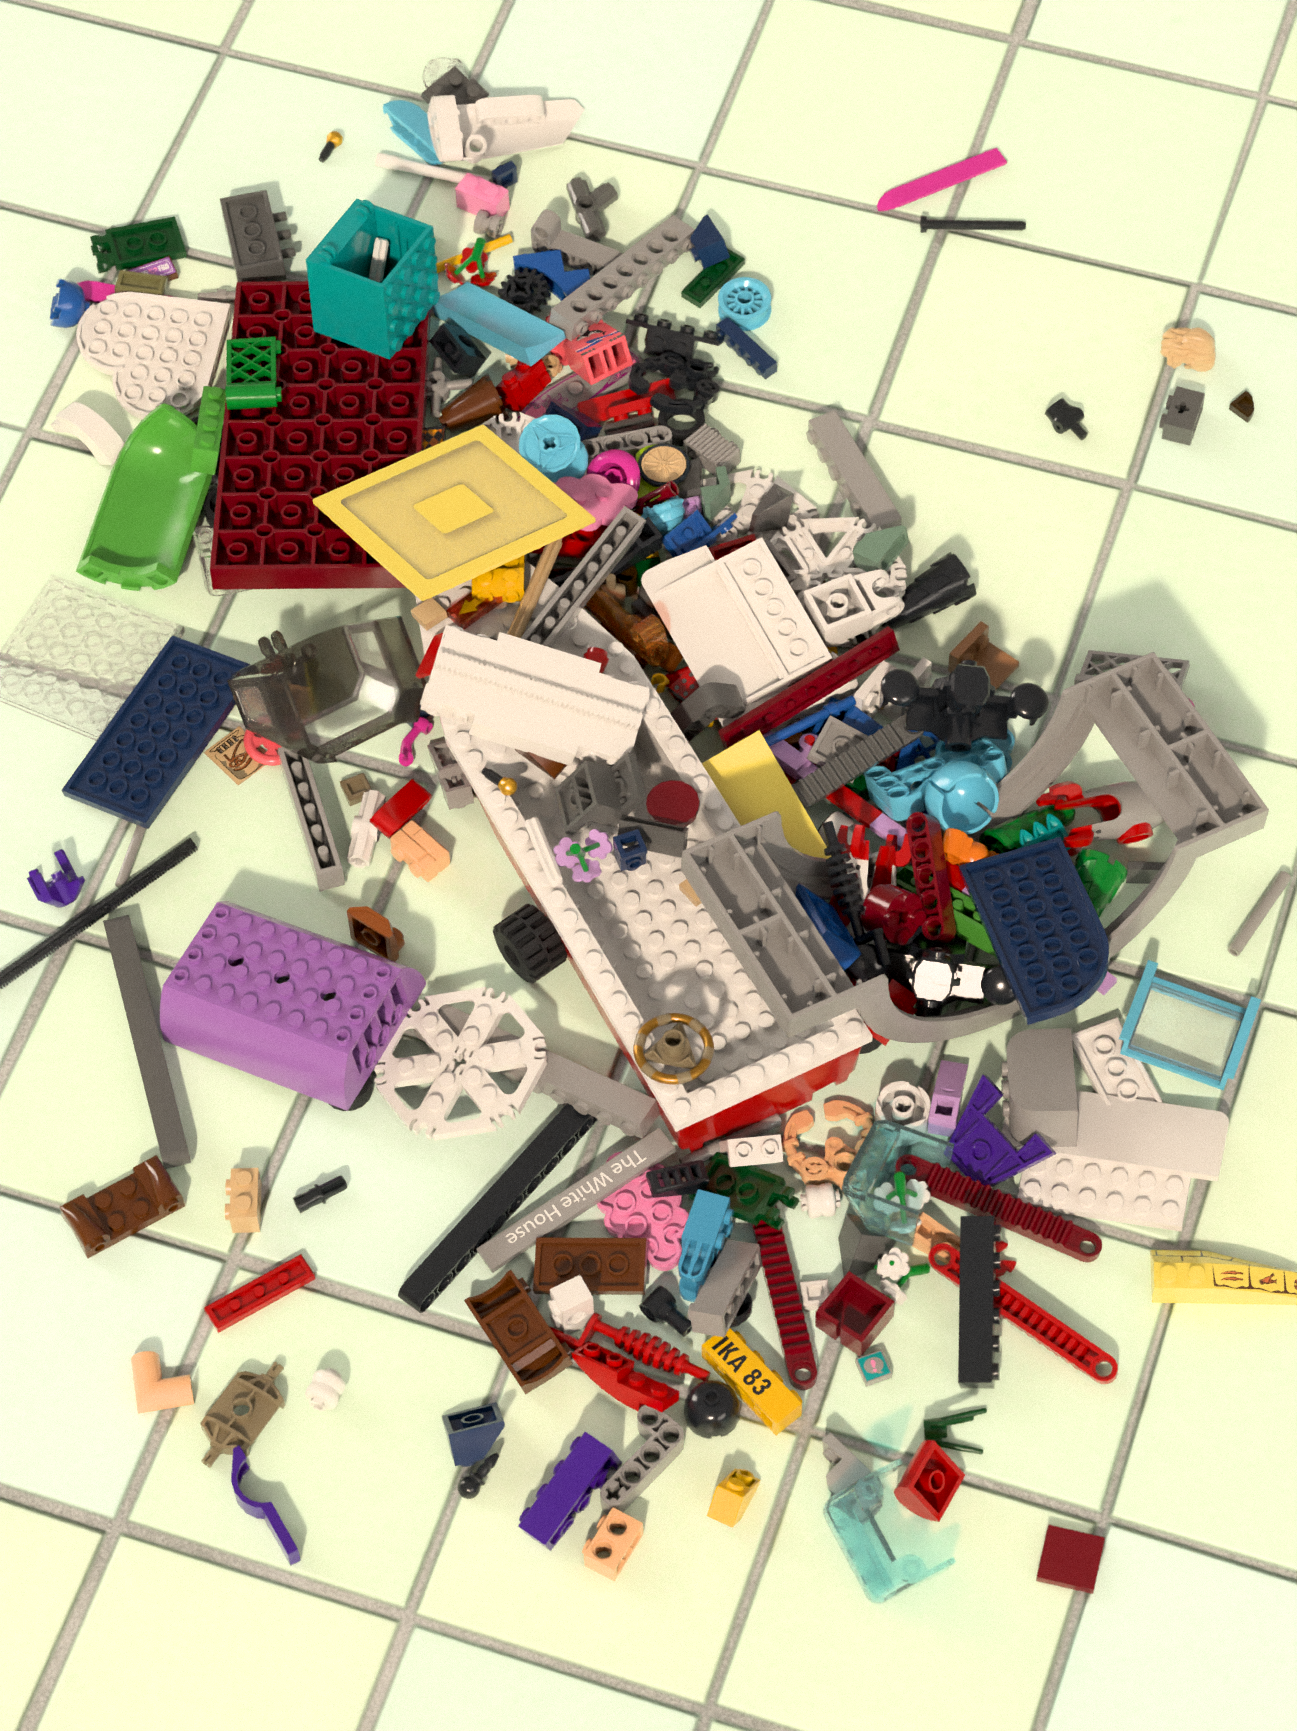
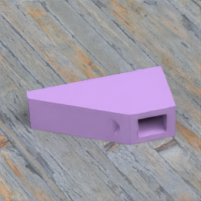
(947, 1098)

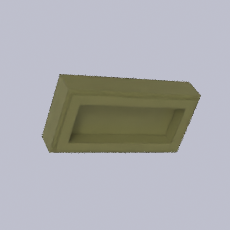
(140, 283)

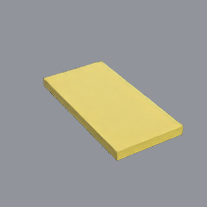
(757, 786)

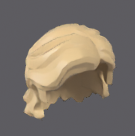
(1189, 346)

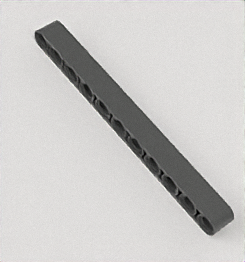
(147, 1042)

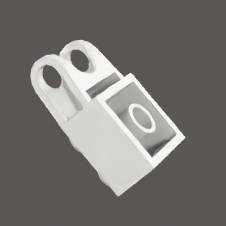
(850, 606)

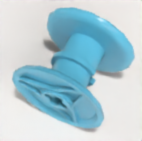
(554, 447)

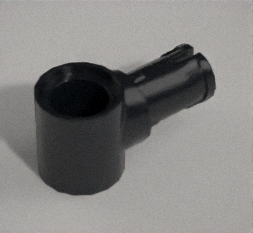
(662, 1306)

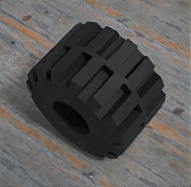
(529, 943)

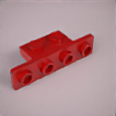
(624, 402)

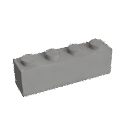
(725, 1288)

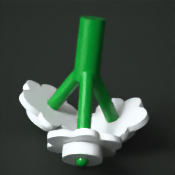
(912, 1196)
(894, 1265)

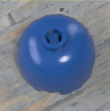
(68, 304)

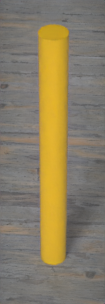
(489, 246)

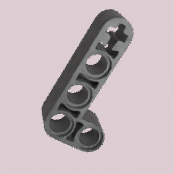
(705, 705)

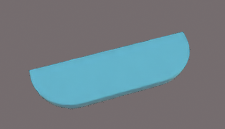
(412, 127)

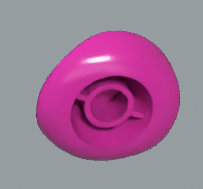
(617, 467)

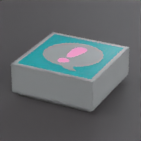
(873, 1368)

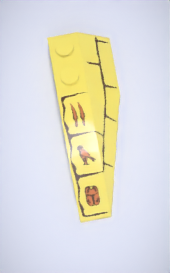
(1218, 1279)

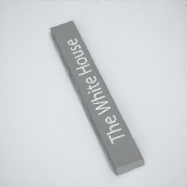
(576, 1200)

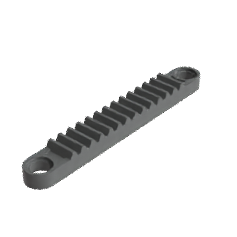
(854, 762)

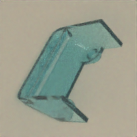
(876, 1165)
(865, 1545)

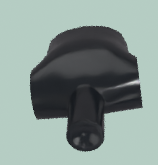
(1066, 417)

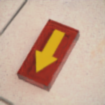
(470, 610)

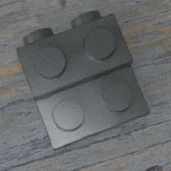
(456, 84)

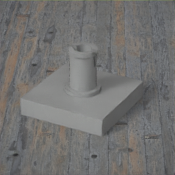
(833, 741)

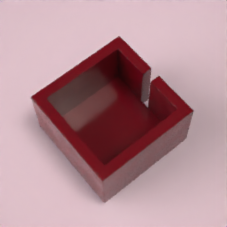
(854, 1313)

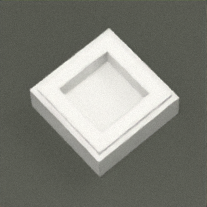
(814, 1293)

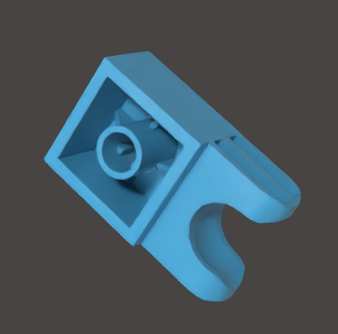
(702, 1239)

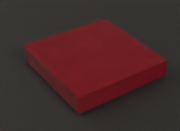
(1070, 1559)

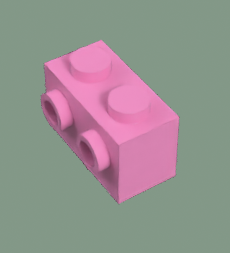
(478, 194)

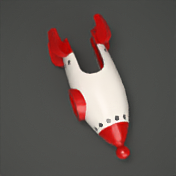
(884, 871)

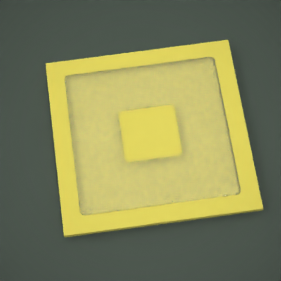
(453, 512)

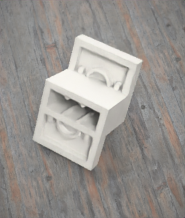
(868, 695)

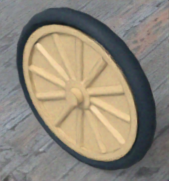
(663, 464)

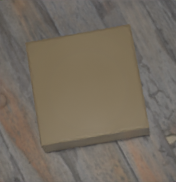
(354, 788)

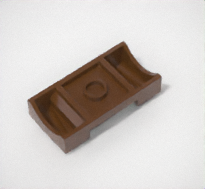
(123, 1207)
(520, 1332)

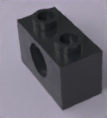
(457, 350)

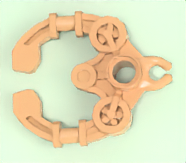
(837, 1153)

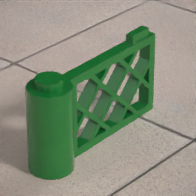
(252, 392)

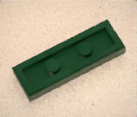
(712, 279)

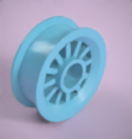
(745, 303)

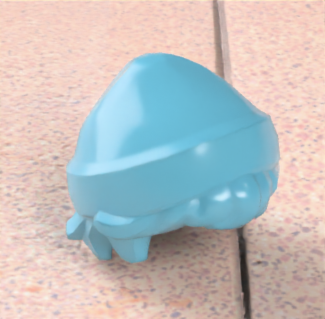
(666, 515)

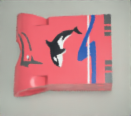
(595, 353)

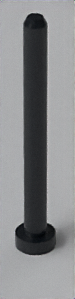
(970, 225)

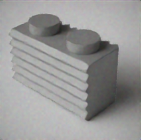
(712, 449)

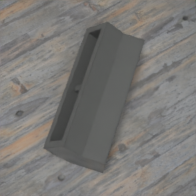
(657, 836)

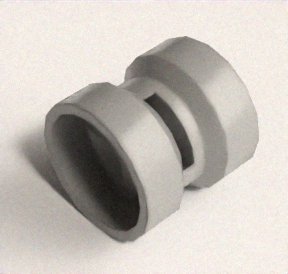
(488, 224)

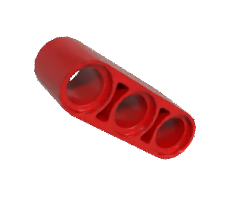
(400, 808)

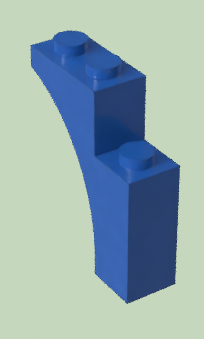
(551, 266)

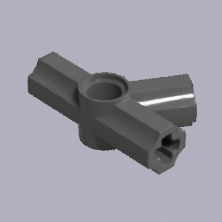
(589, 205)

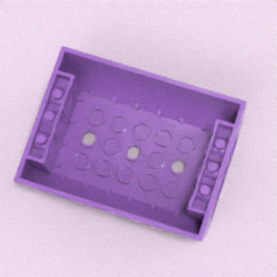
(287, 1027)

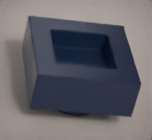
(505, 174)

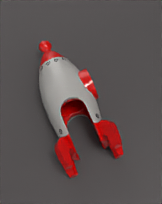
(1122, 807)

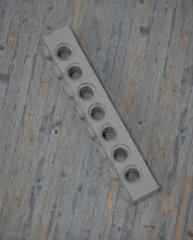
(622, 277)

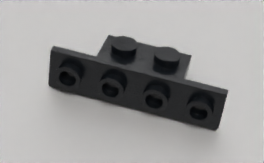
(665, 337)

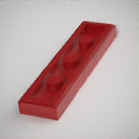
(259, 1293)

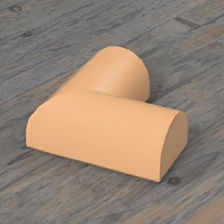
(153, 1391)

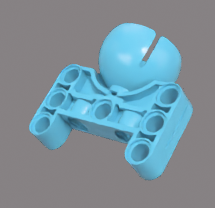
(944, 785)

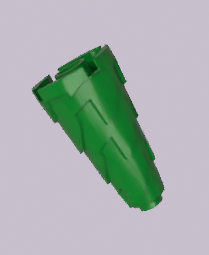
(1006, 835)
(1099, 877)

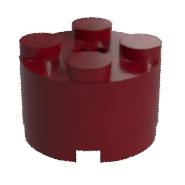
(893, 910)

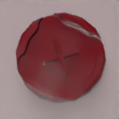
(673, 803)

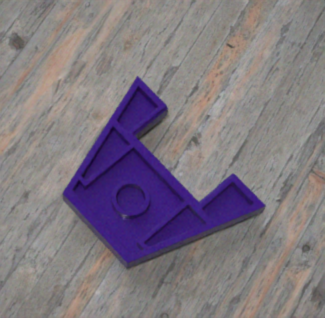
(983, 1149)

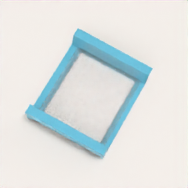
(1186, 1030)

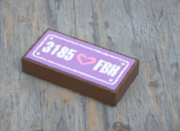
(159, 267)

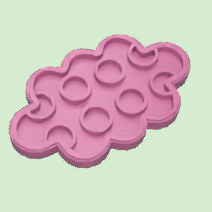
(599, 497)
(636, 1214)

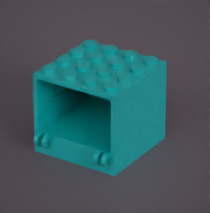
(358, 308)

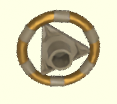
(673, 1049)

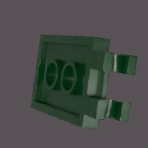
(138, 244)
(750, 1190)

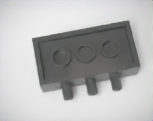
(254, 237)

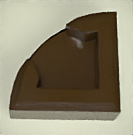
(1243, 406)

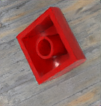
(929, 1482)

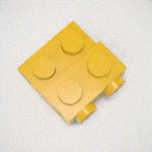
(503, 581)

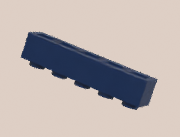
(746, 348)

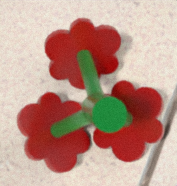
(472, 260)

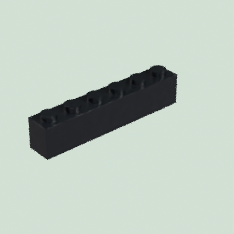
(977, 1302)

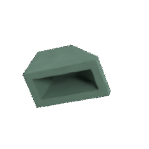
(880, 548)

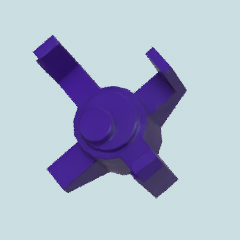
(61, 888)

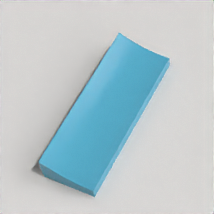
(498, 323)

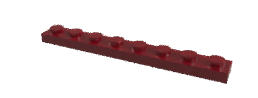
(812, 688)

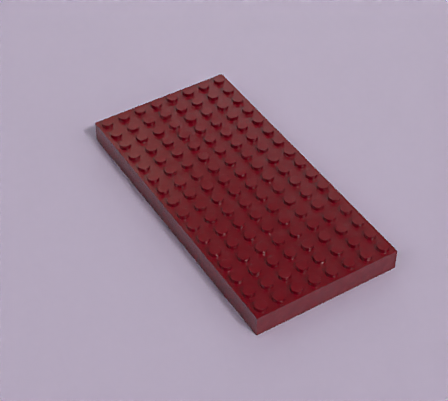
(335, 424)

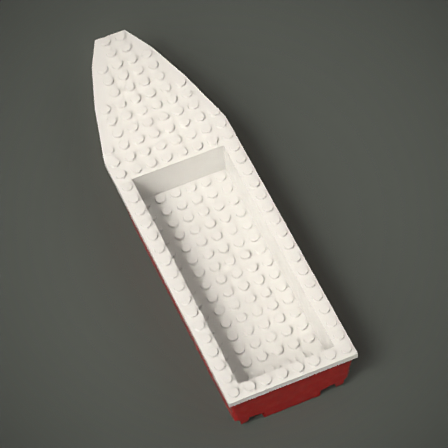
(634, 931)

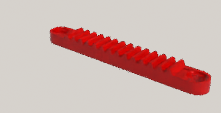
(1036, 1322)

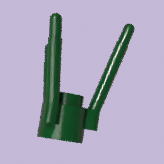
(936, 1429)

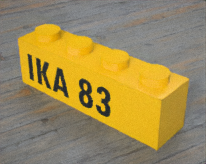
(753, 1380)

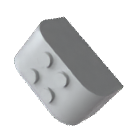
(1040, 1087)

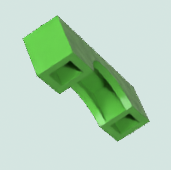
(208, 430)

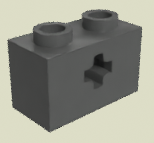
(1182, 415)

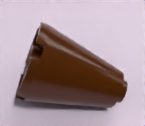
(473, 407)

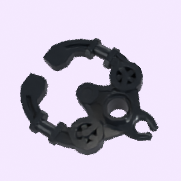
(689, 375)

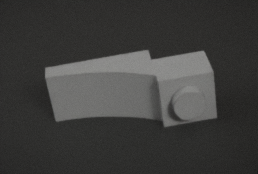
(453, 781)

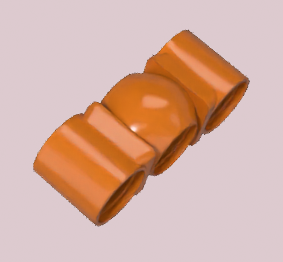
(962, 849)

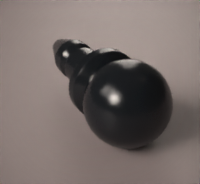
(470, 1485)

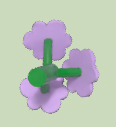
(571, 852)

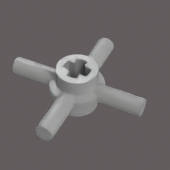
(440, 386)

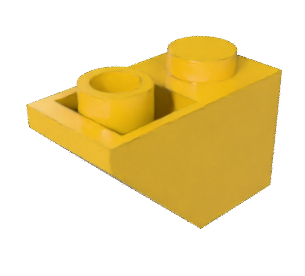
(733, 1497)

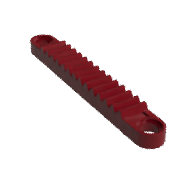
(1008, 1211)
(785, 1304)

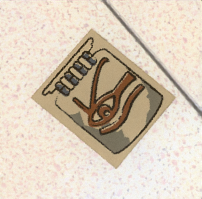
(232, 757)

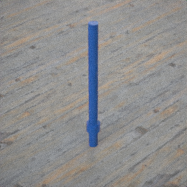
(829, 709)

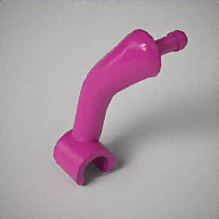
(406, 754)

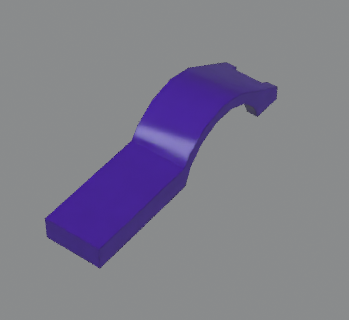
(262, 1510)

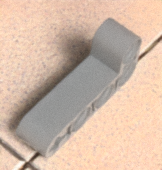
(575, 250)
(628, 441)
(638, 1466)

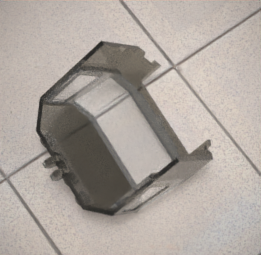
(331, 688)

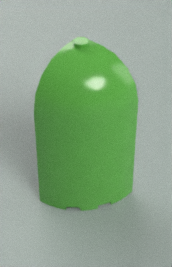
(147, 506)

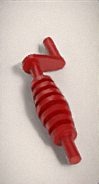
(642, 1347)

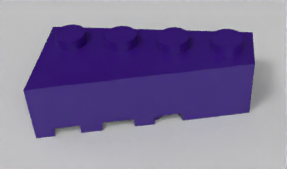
(568, 1490)

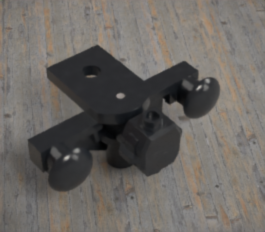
(961, 705)
(936, 974)

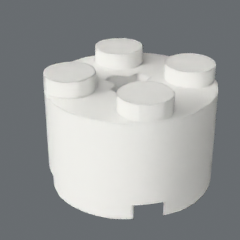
(904, 1105)

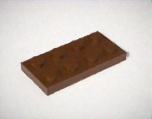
(604, 1264)

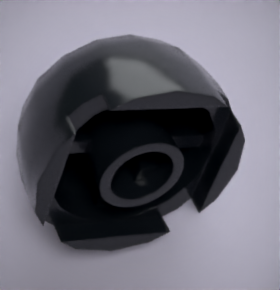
(712, 1409)

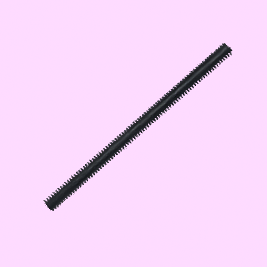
(97, 910)

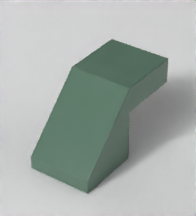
(717, 496)

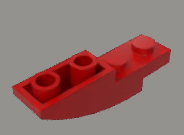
(617, 1377)

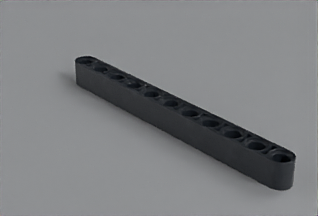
(494, 1208)

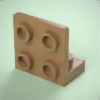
(978, 648)

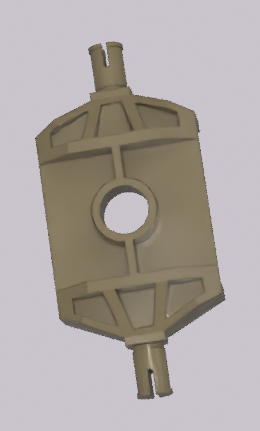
(228, 1430)

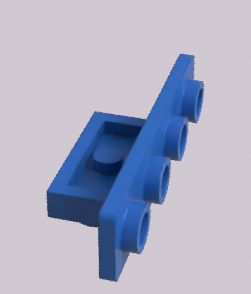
(694, 533)

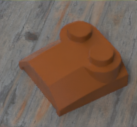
(375, 932)

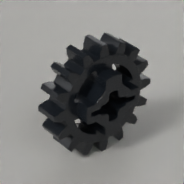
(525, 290)

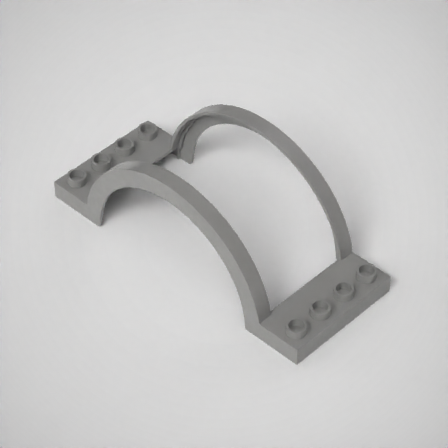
(1194, 784)

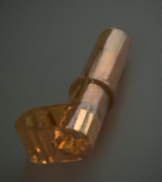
(643, 636)

